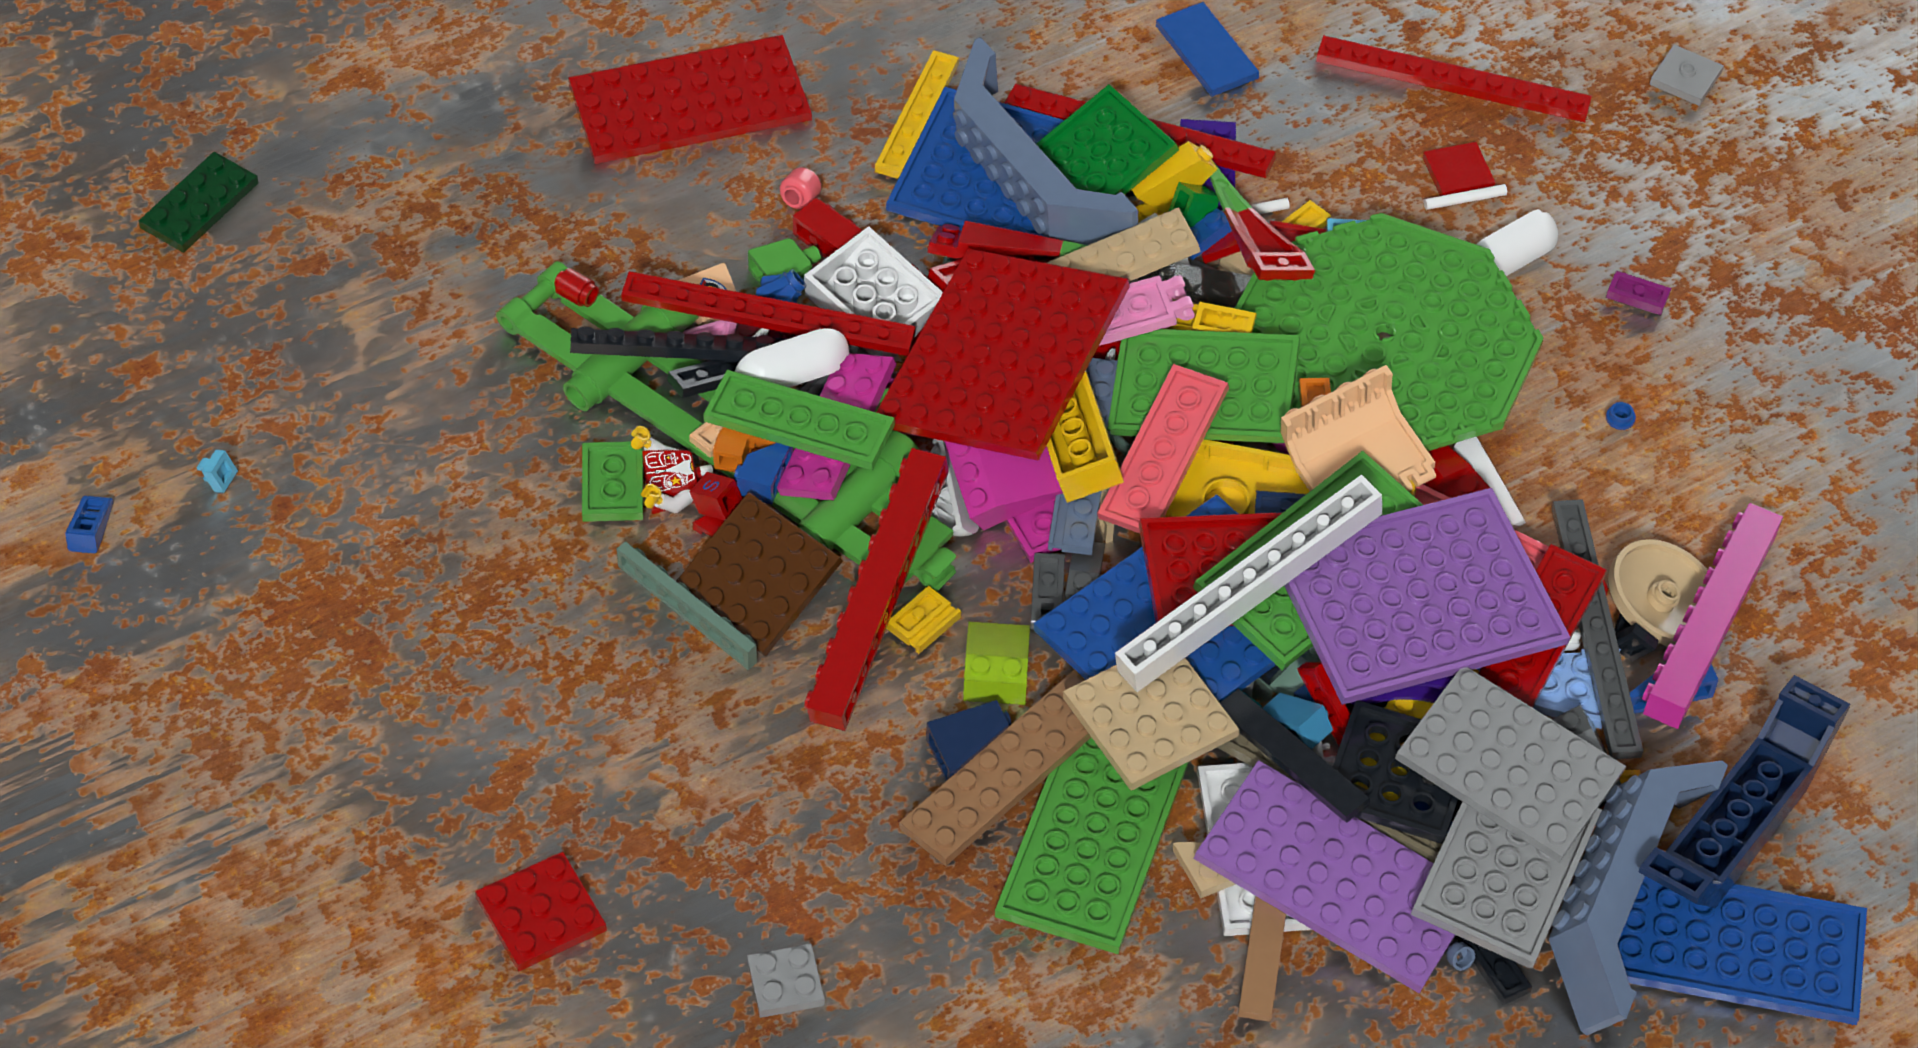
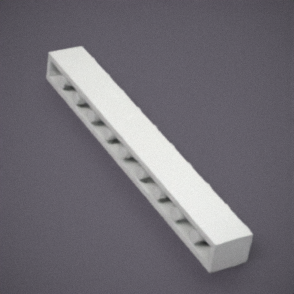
(1249, 583)

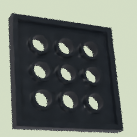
(1410, 788)

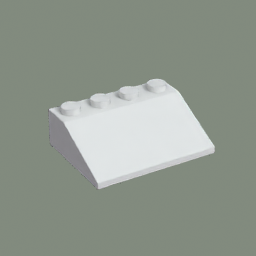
(872, 282)

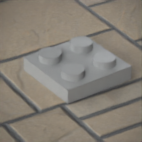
(785, 980)

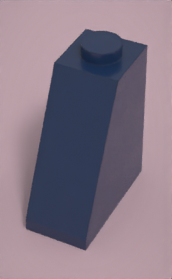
(964, 734)

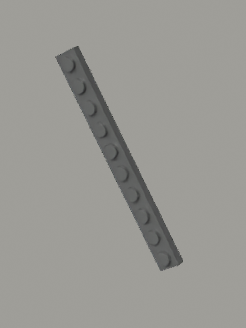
(1600, 640)

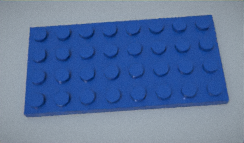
(1749, 950)

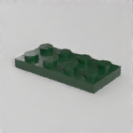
(198, 202)

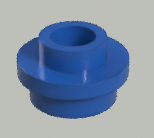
(1620, 416)

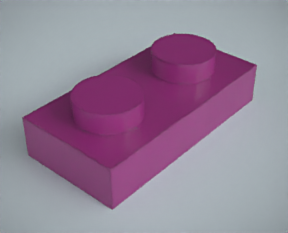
(1638, 292)

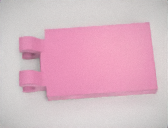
(1149, 308)

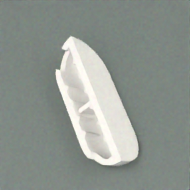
(1522, 241)
(797, 358)
(1475, 455)
(950, 505)

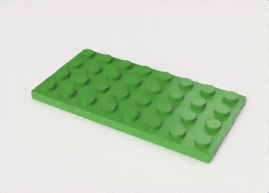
(1275, 622)
(1088, 851)

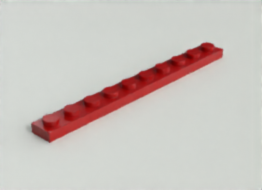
(1454, 78)
(1225, 152)
(765, 312)

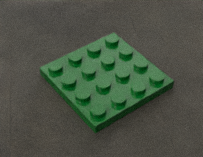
(1107, 145)

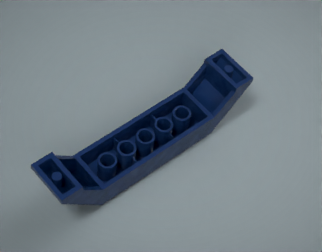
(1751, 797)

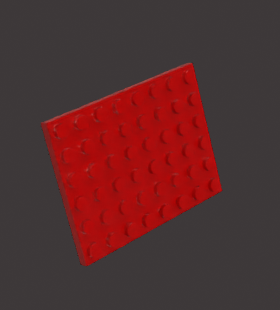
(1003, 353)

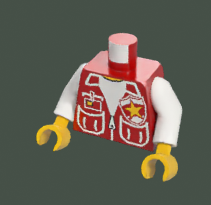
(667, 473)

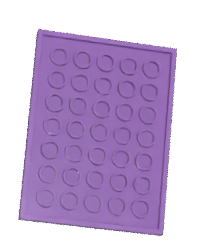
(1425, 598)

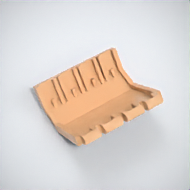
(1354, 420)

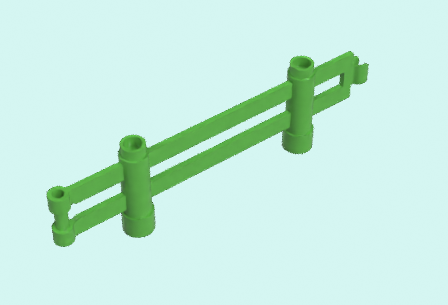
(611, 375)

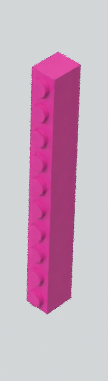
(1712, 616)

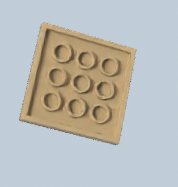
(1150, 728)

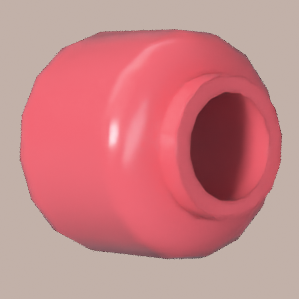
(800, 188)

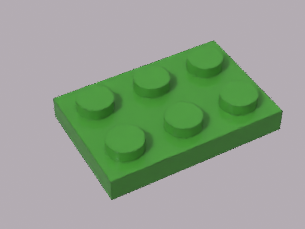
(611, 482)

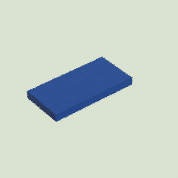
(1207, 49)

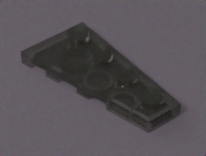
(1207, 284)

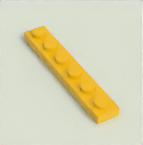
(916, 113)

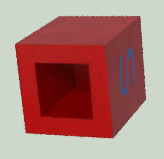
(716, 495)

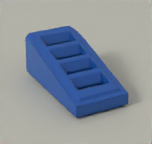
(88, 527)

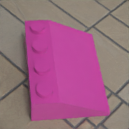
(1001, 484)

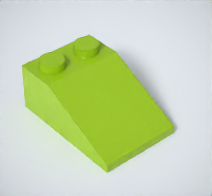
(996, 663)

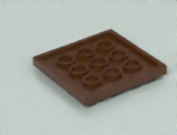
(759, 572)

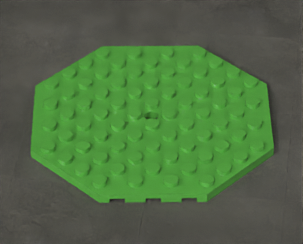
(1451, 315)

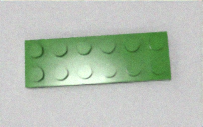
(799, 419)

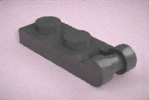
(1047, 583)

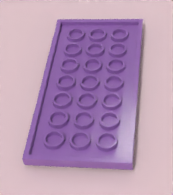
(1327, 874)

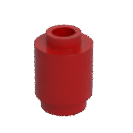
(576, 287)

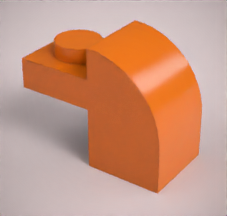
(732, 448)

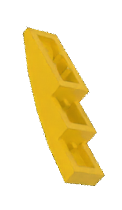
(1218, 319)

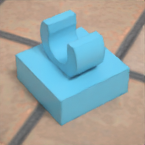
(218, 470)

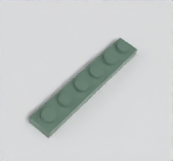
(686, 605)

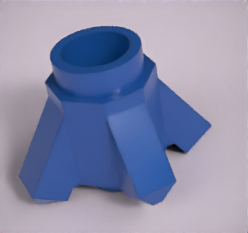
(782, 286)

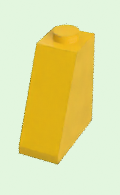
(1188, 165)

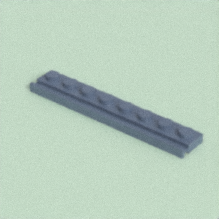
(1076, 521)

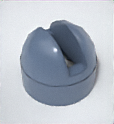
(1465, 952)

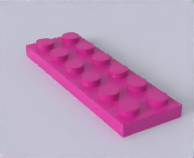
(858, 384)

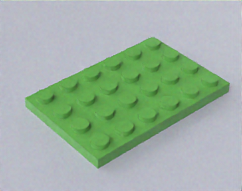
(1255, 365)

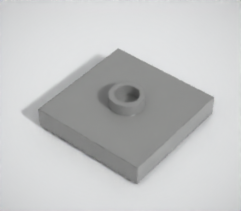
(1686, 75)

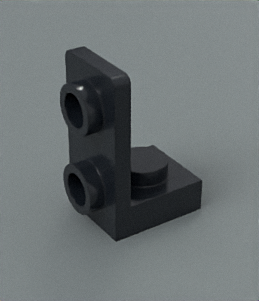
(1633, 640)

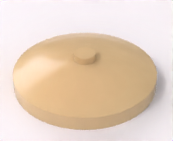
(1655, 586)

